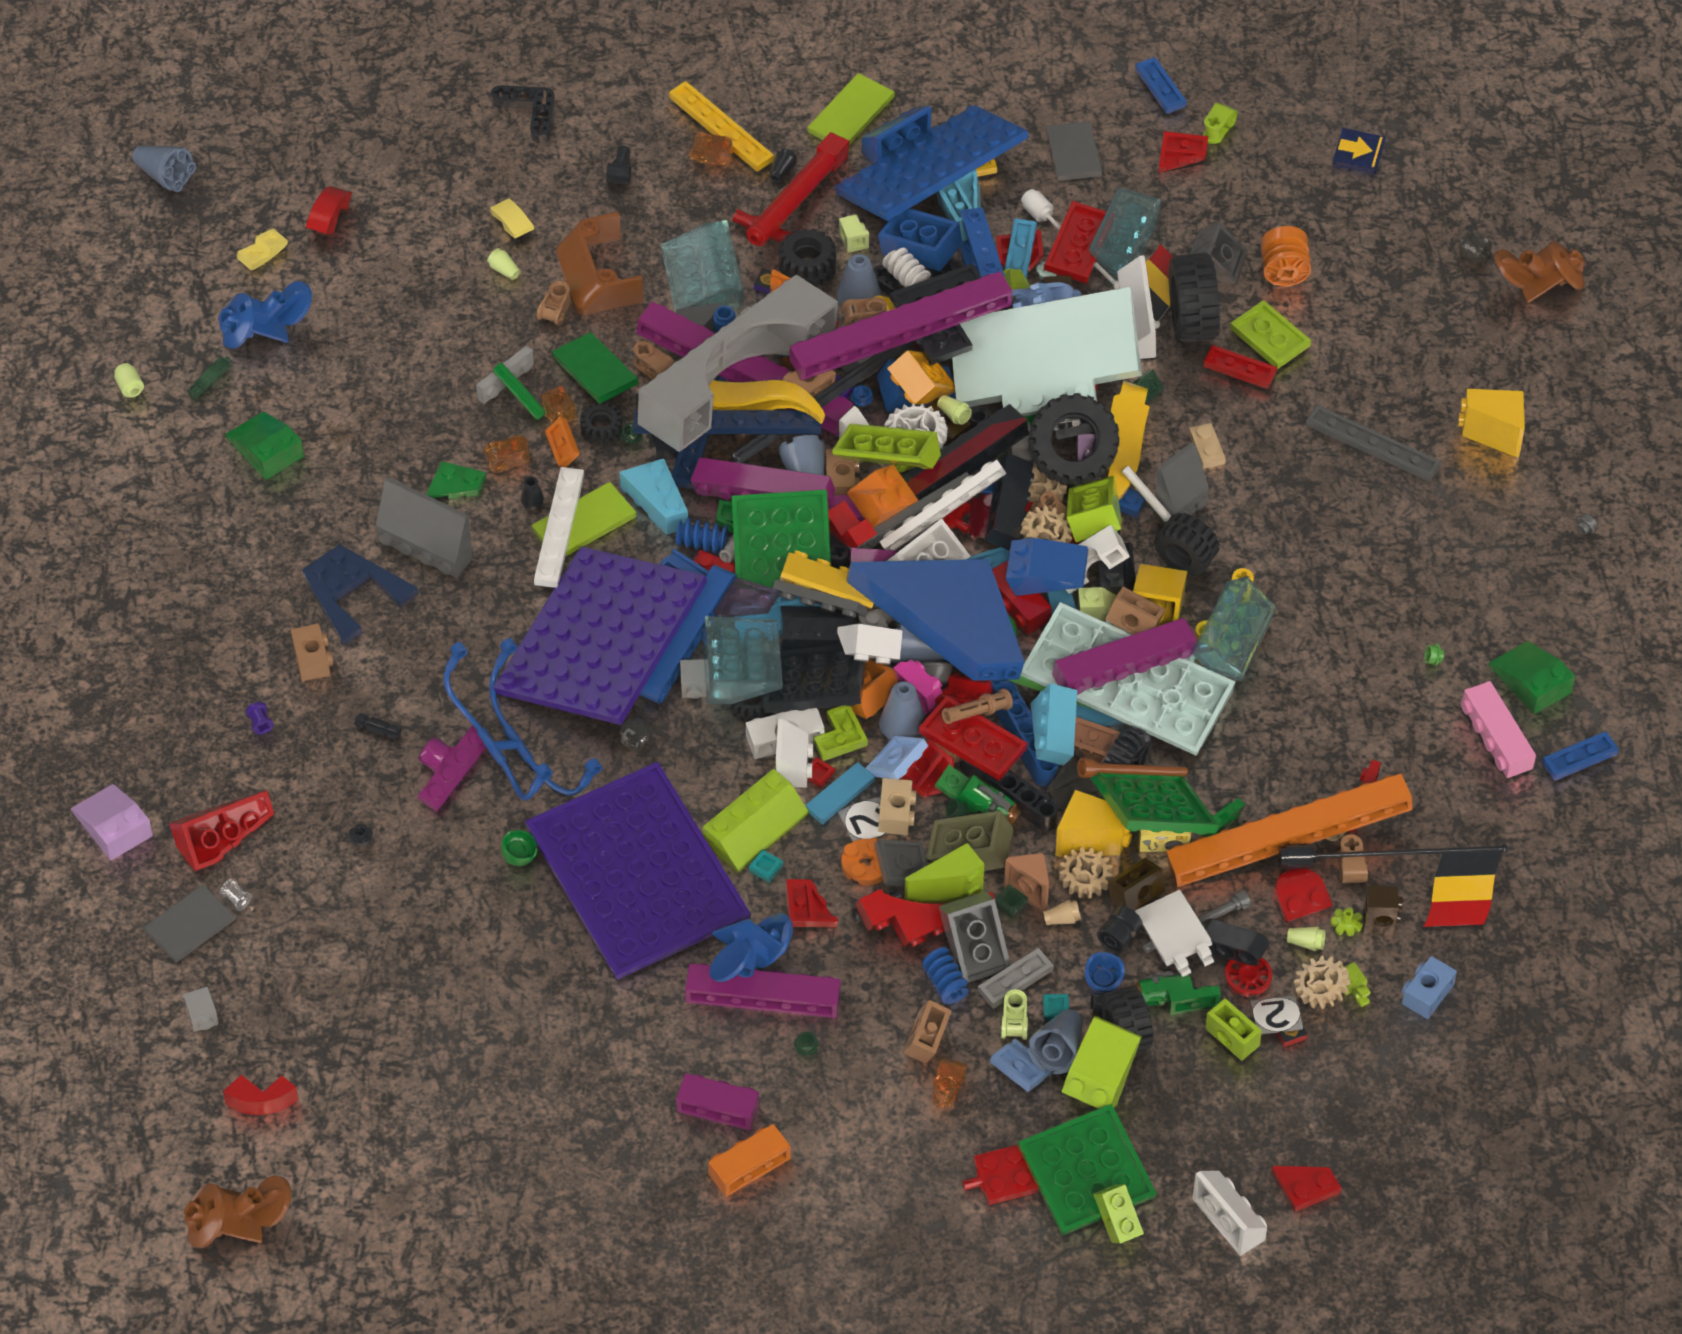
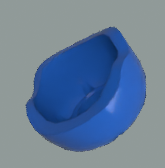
(1102, 978)

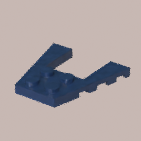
(342, 572)

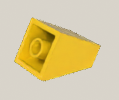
(1494, 419)
(1163, 588)
(1090, 824)

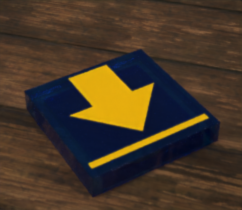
(1359, 150)

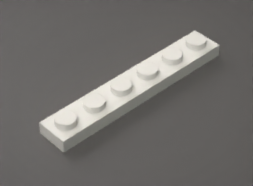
(950, 501)
(559, 527)

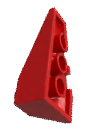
(214, 831)

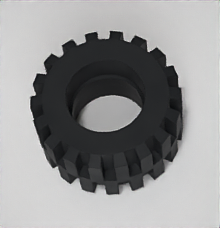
(808, 245)
(1186, 544)
(1129, 1010)

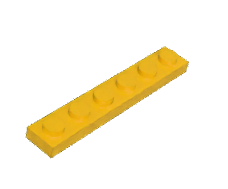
(721, 125)

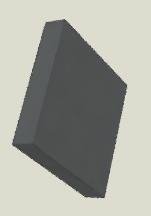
(899, 860)

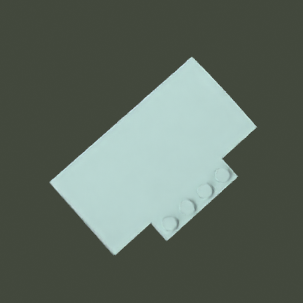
(1048, 351)
(1166, 701)

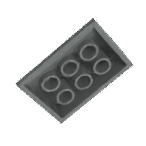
(424, 528)

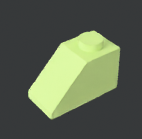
(1095, 602)

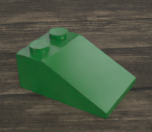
(266, 444)
(1534, 676)

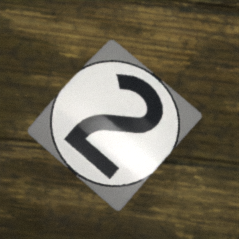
(862, 819)
(1277, 1014)

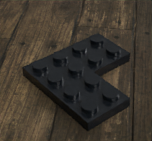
(949, 341)

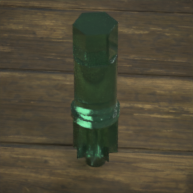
(209, 376)

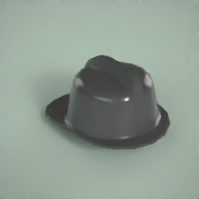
(938, 668)

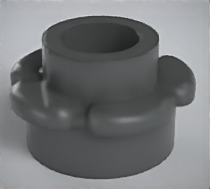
(1586, 524)

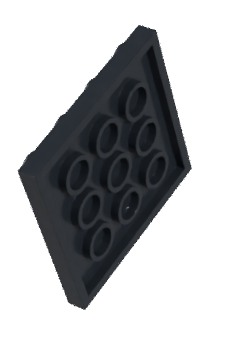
(817, 679)

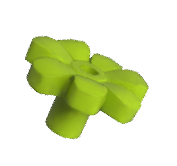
(1346, 922)

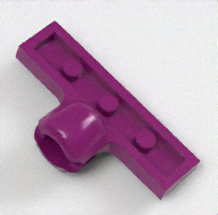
(448, 766)

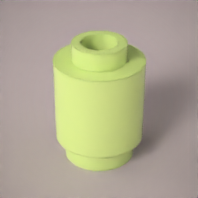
(128, 380)

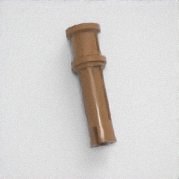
(986, 704)

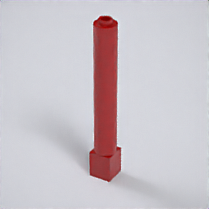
(828, 157)

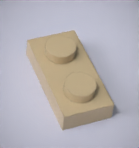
(1207, 445)

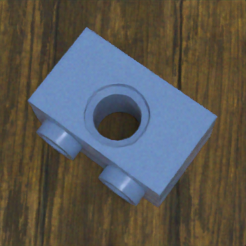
(1426, 999)

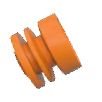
(1285, 256)

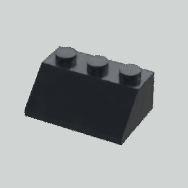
(810, 626)

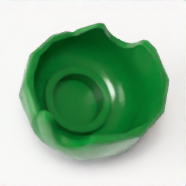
(518, 848)

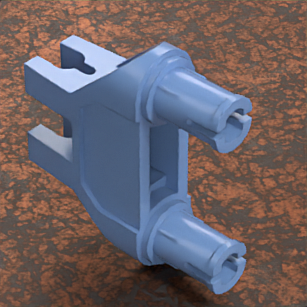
(1043, 293)

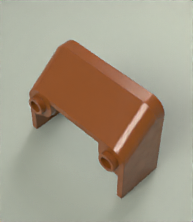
(592, 289)

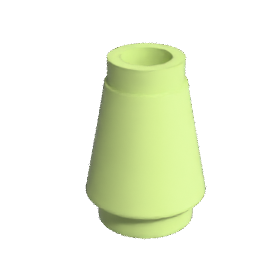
(502, 263)
(956, 410)
(1307, 937)

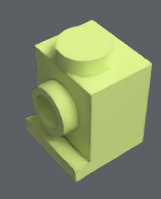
(853, 233)

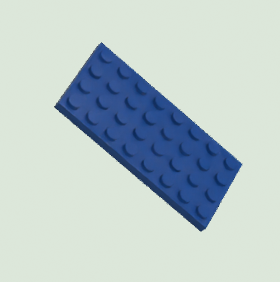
(931, 162)

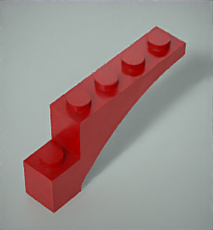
(909, 919)

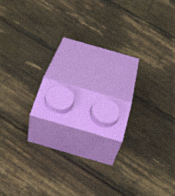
(113, 821)

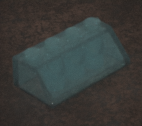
(1125, 229)
(1234, 629)

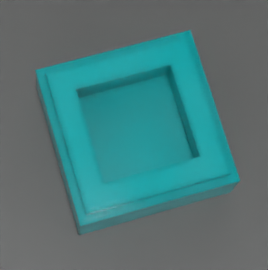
(765, 866)
(1054, 1004)

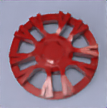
(1248, 976)

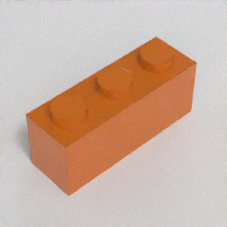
(749, 1159)

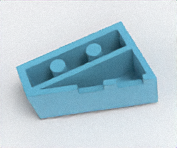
(958, 196)
(656, 493)
(1054, 723)

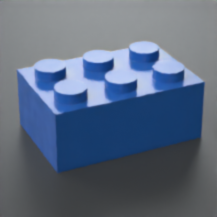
(924, 235)

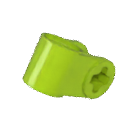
(1219, 122)

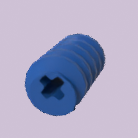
(701, 536)
(945, 976)

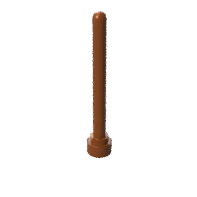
(1088, 768)

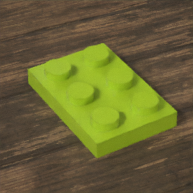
(1270, 334)

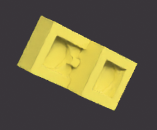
(512, 217)
(265, 248)

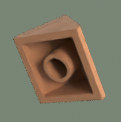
(1030, 877)

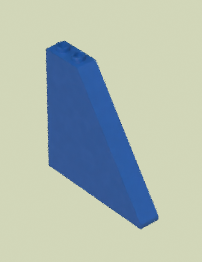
(949, 608)

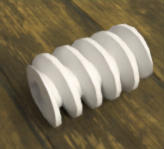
(905, 267)

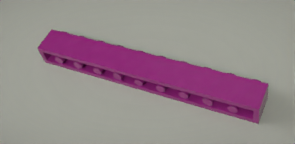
(900, 325)
(682, 336)

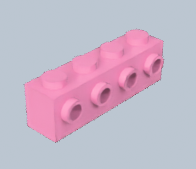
(1498, 729)

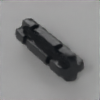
(1128, 566)
(377, 726)

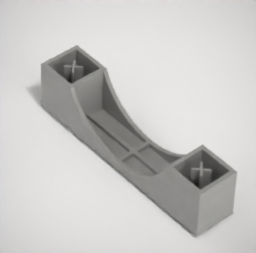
(679, 400)

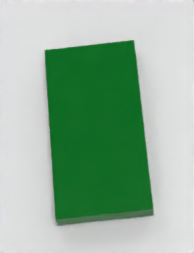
(595, 367)

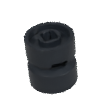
(1119, 929)

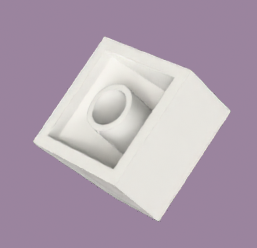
(871, 642)
(793, 754)

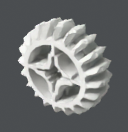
(919, 419)

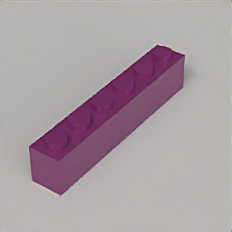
(730, 479)
(1125, 656)
(766, 992)

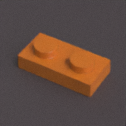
(562, 442)

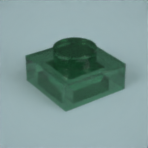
(1150, 381)
(1011, 901)

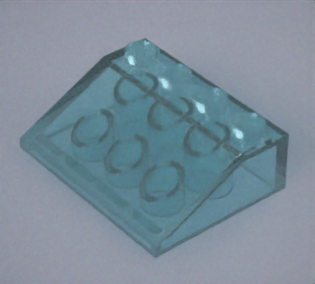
(703, 267)
(740, 658)

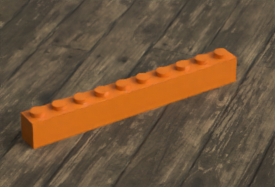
(1296, 826)

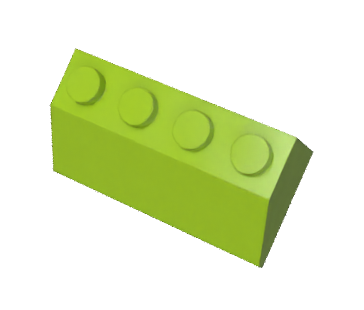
(888, 446)
(754, 820)

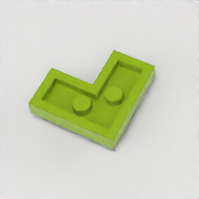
(844, 738)

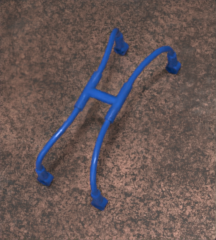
(542, 771)

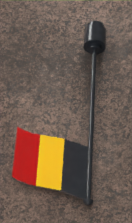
(1460, 886)

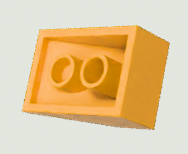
(919, 379)

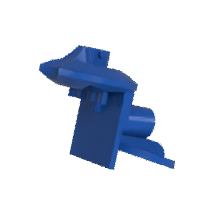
(248, 315)
(750, 946)

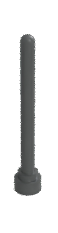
(1238, 901)

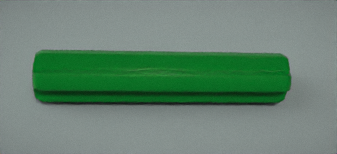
(519, 391)

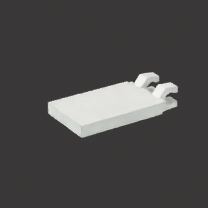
(1176, 931)

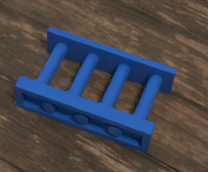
(980, 245)

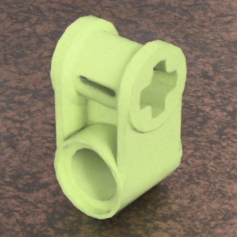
(1015, 1018)

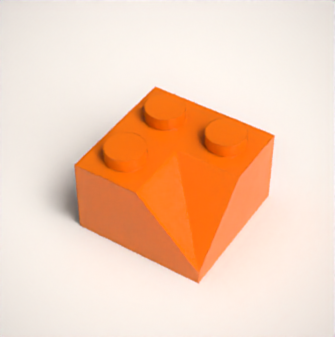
(882, 495)

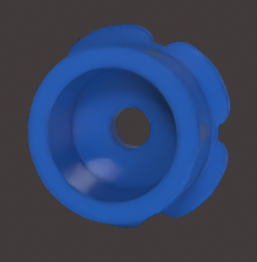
(861, 396)

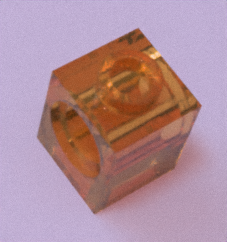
(558, 404)

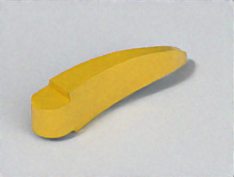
(764, 396)
(1131, 417)

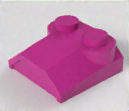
(927, 686)

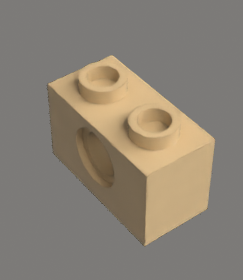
(894, 819)

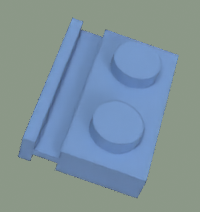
(1018, 1066)

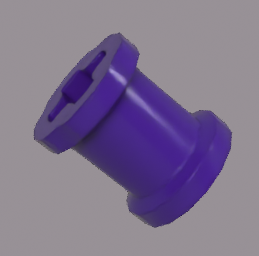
(259, 718)

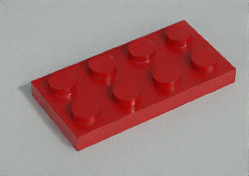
(1071, 247)
(974, 740)

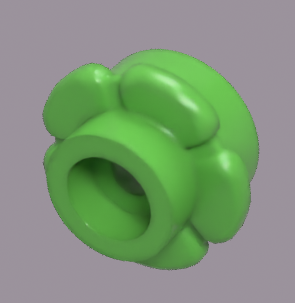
(1434, 654)

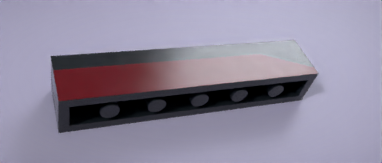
(970, 451)

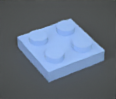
(897, 757)

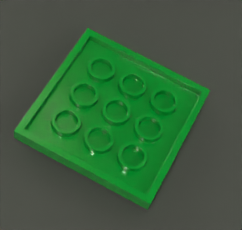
(774, 525)
(1155, 803)
(1081, 1160)

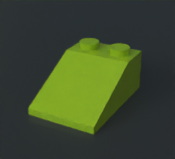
(1093, 508)
(947, 879)
(1101, 1064)

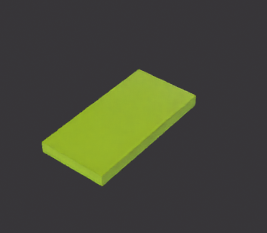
(852, 109)
(594, 517)

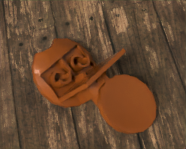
(1542, 270)
(235, 1213)

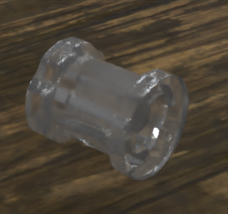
(235, 894)

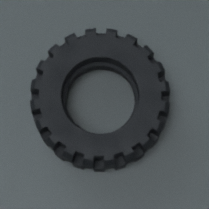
(1194, 297)
(1073, 407)

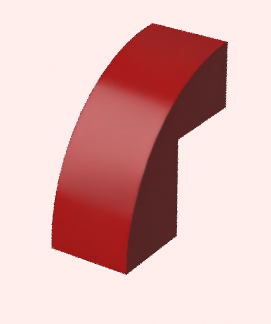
(327, 208)
(847, 528)
(249, 1099)

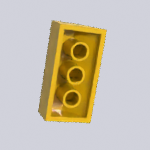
(820, 577)

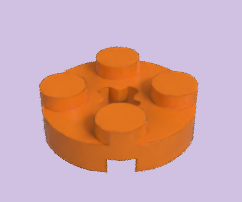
(851, 865)

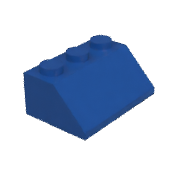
(896, 133)

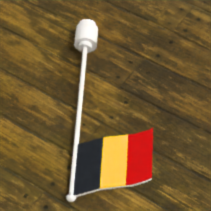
(1156, 266)

